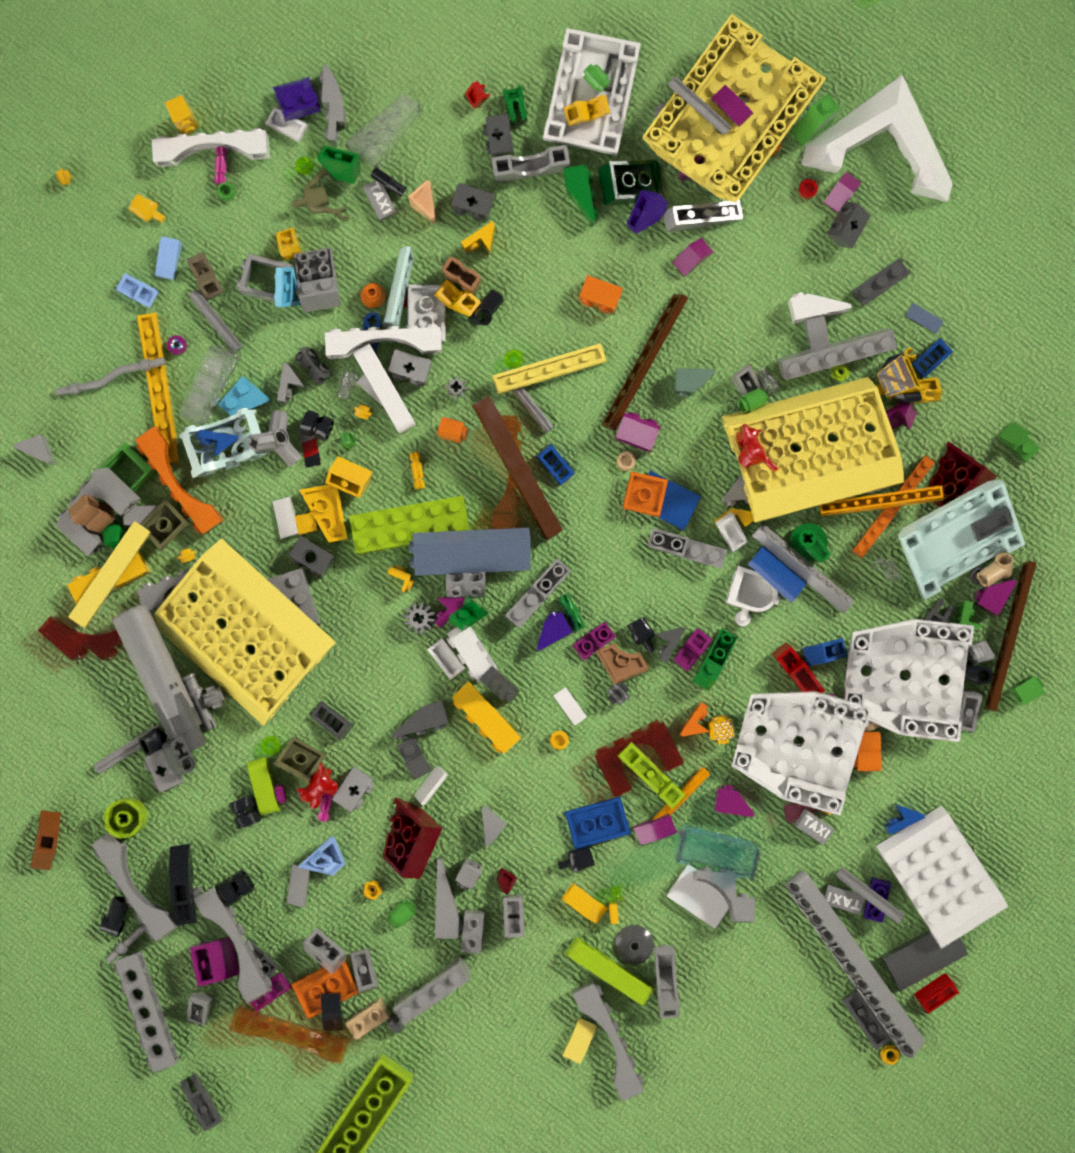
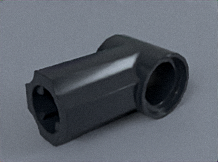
(487, 308)
(972, 672)
(114, 919)

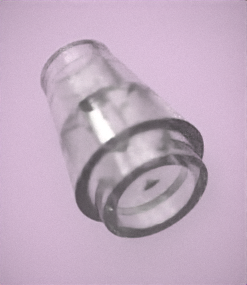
(768, 382)
(346, 384)

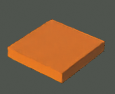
(645, 494)

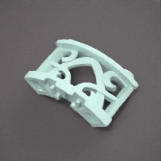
(208, 465)

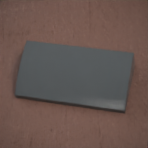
(921, 958)

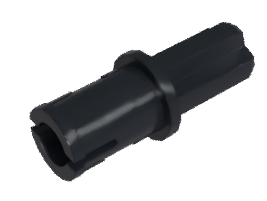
(388, 181)

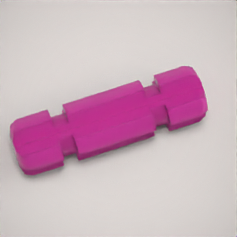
(220, 165)
(325, 807)

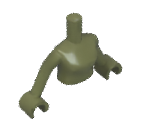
(316, 198)

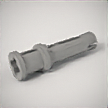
(195, 693)

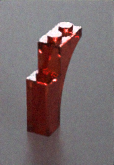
(75, 643)

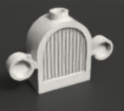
(751, 594)

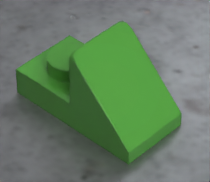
(1018, 441)
(965, 612)

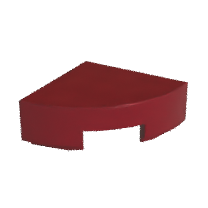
(505, 880)

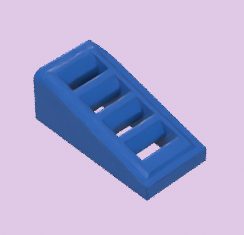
(939, 342)
(544, 462)

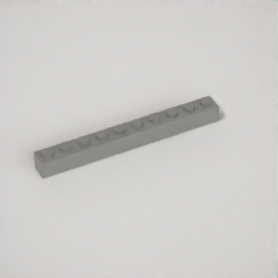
(803, 568)

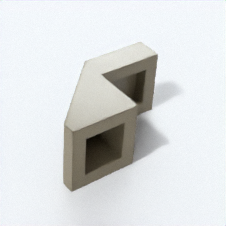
(204, 275)

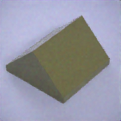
(164, 524)
(300, 759)

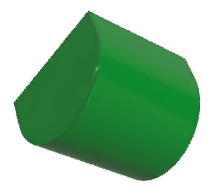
(112, 536)

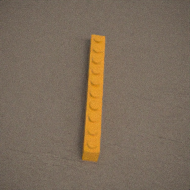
(882, 501)

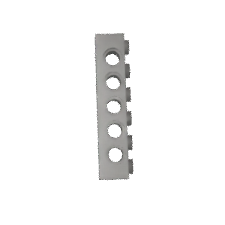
(156, 1018)

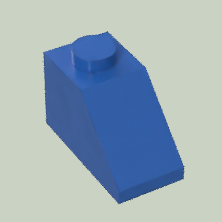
(825, 652)

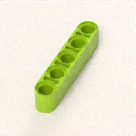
(609, 971)

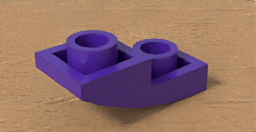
(882, 888)

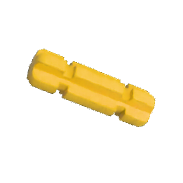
(417, 471)

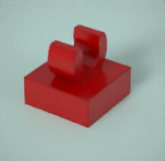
(476, 94)

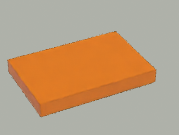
(309, 988)

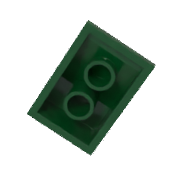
(624, 180)

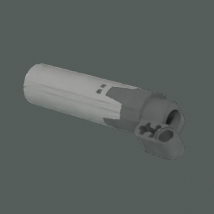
(162, 686)

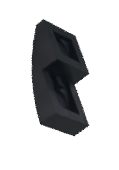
(332, 1011)

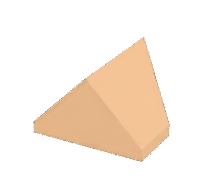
(422, 201)

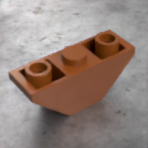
(46, 840)

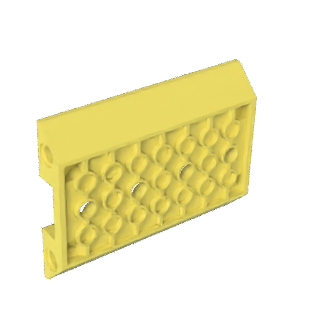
(773, 97)
(822, 468)
(254, 615)

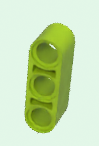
(263, 786)

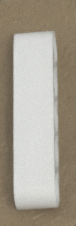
(384, 388)

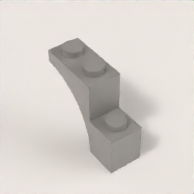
(740, 907)
(666, 982)

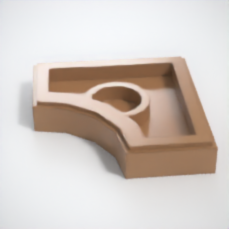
(621, 665)

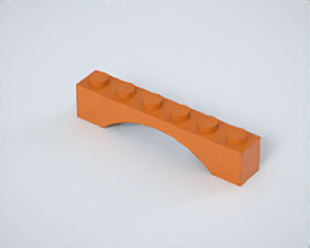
(156, 448)

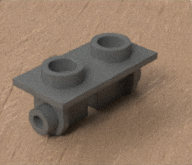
(308, 358)

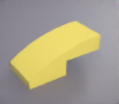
(579, 1040)

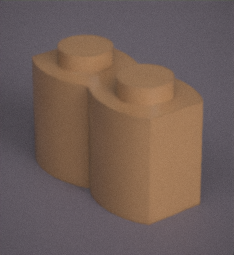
(458, 274)
(91, 513)

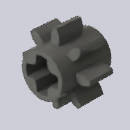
(618, 693)

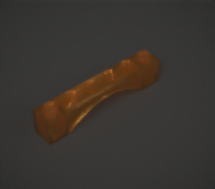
(505, 512)
(265, 1026)

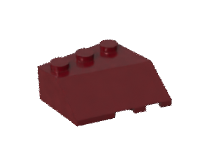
(959, 474)
(410, 839)

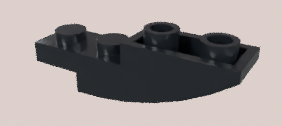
(181, 884)

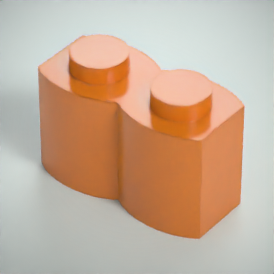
(453, 430)
(869, 753)

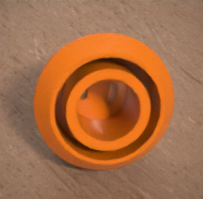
(373, 295)

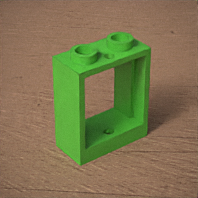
(127, 449)

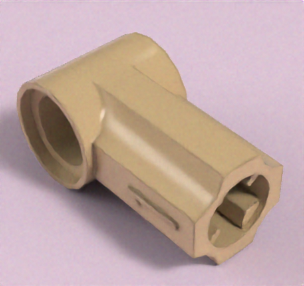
(998, 569)

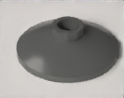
(630, 935)

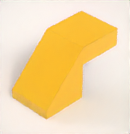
(586, 111)
(452, 298)
(743, 517)
(584, 903)

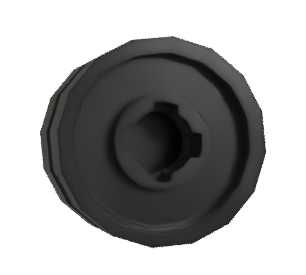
(315, 425)
(245, 819)
(230, 890)

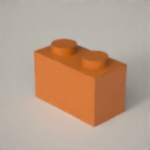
(600, 294)

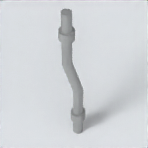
(76, 388)
(123, 946)

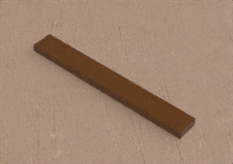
(644, 361)
(517, 467)
(1010, 635)

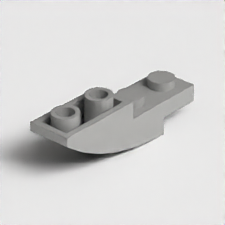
(334, 105)
(687, 548)
(538, 593)

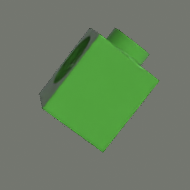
(1028, 690)

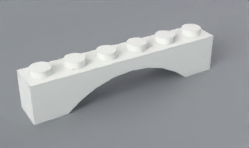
(173, 150)
(343, 344)

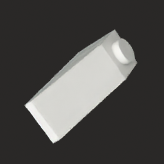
(811, 305)

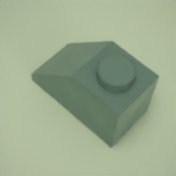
(691, 380)

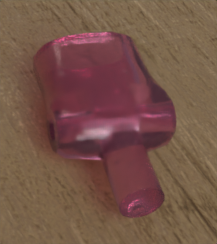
(793, 811)

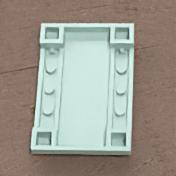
(943, 541)

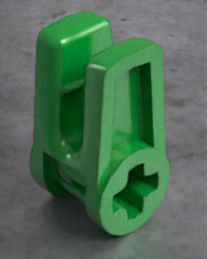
(512, 97)
(814, 547)

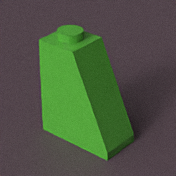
(816, 119)

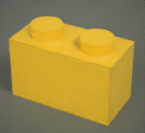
(182, 115)
(349, 477)

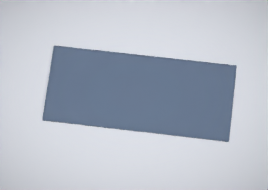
(924, 318)

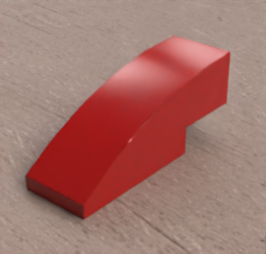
(797, 669)

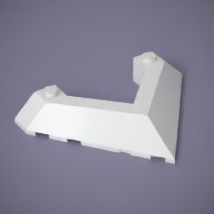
(892, 111)

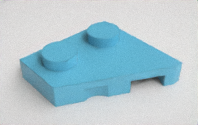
(285, 287)
(243, 396)

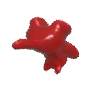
(752, 452)
(318, 786)

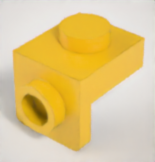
(400, 573)

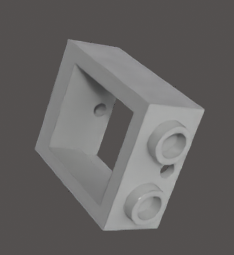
(247, 267)

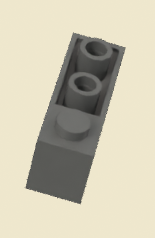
(427, 717)

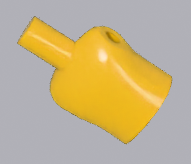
(145, 209)

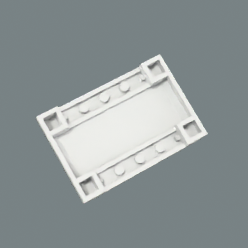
(578, 53)
(942, 876)

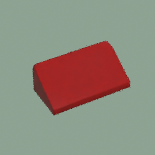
(936, 993)

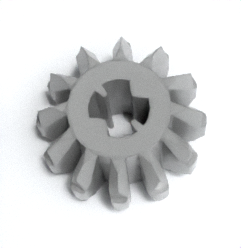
(417, 625)

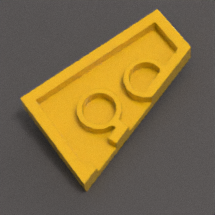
(327, 510)

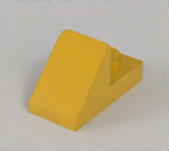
(484, 235)
(288, 243)

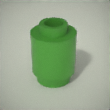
(596, 77)
(752, 400)
(401, 913)

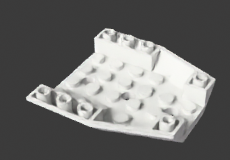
(920, 703)
(808, 770)

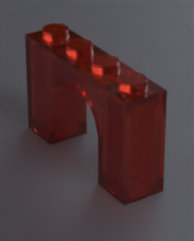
(655, 736)

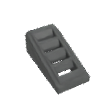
(342, 733)

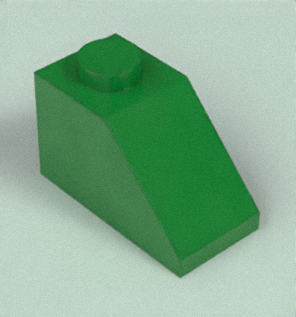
(340, 163)

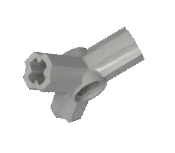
(276, 439)

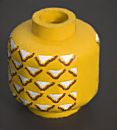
(721, 729)

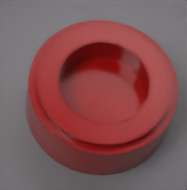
(808, 189)

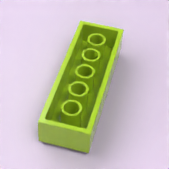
(395, 526)
(368, 1108)

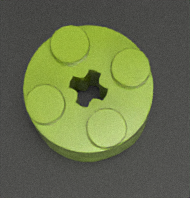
(115, 817)

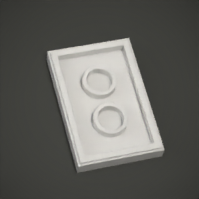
(426, 308)
(698, 897)

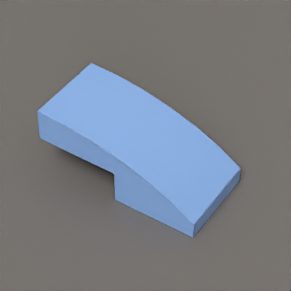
(137, 290)

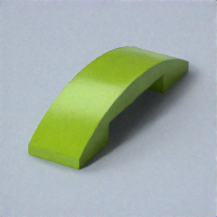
(651, 775)

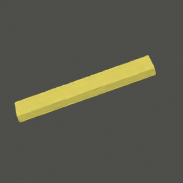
(549, 369)
(109, 574)

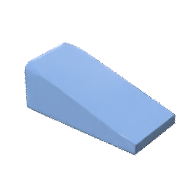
(168, 257)

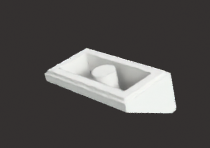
(285, 517)
(430, 785)

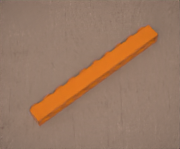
(887, 514)

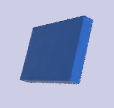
(677, 504)
(777, 574)
(597, 822)

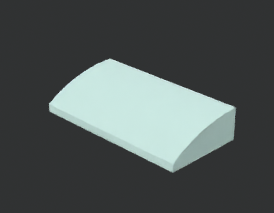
(399, 287)

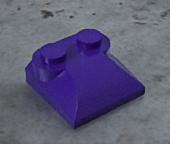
(297, 99)

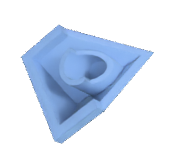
(325, 859)

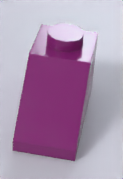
(994, 597)
(731, 802)

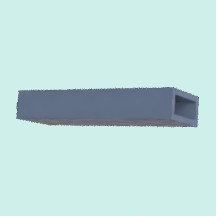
(470, 551)

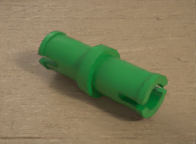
(571, 612)

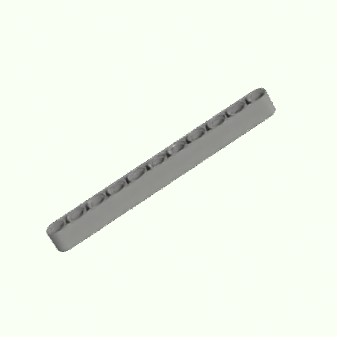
(855, 964)

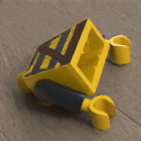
(900, 381)

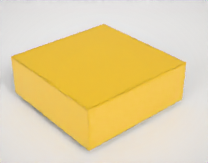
(306, 523)
(613, 912)

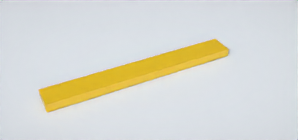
(158, 382)

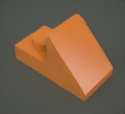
(691, 726)

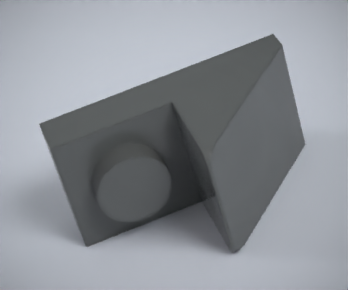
(672, 637)
(414, 758)

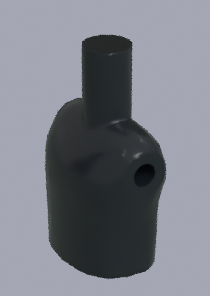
(642, 633)
(152, 741)
(578, 860)

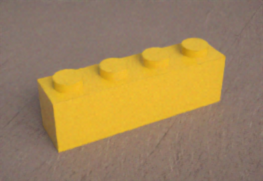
(135, 570)
(486, 717)

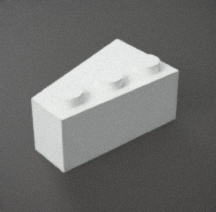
(471, 652)

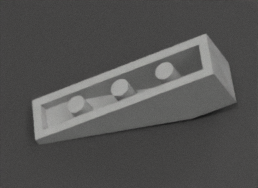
(701, 215)
(447, 914)

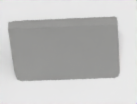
(298, 886)

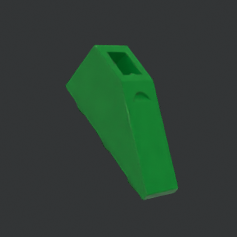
(578, 188)
(715, 659)

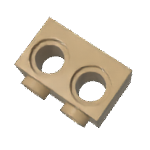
(368, 1018)

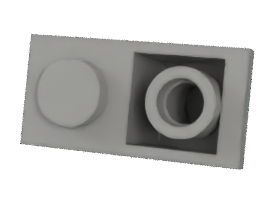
(735, 493)

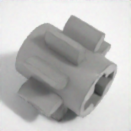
(460, 391)
(214, 697)

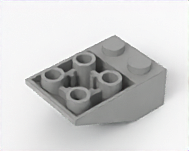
(317, 280)

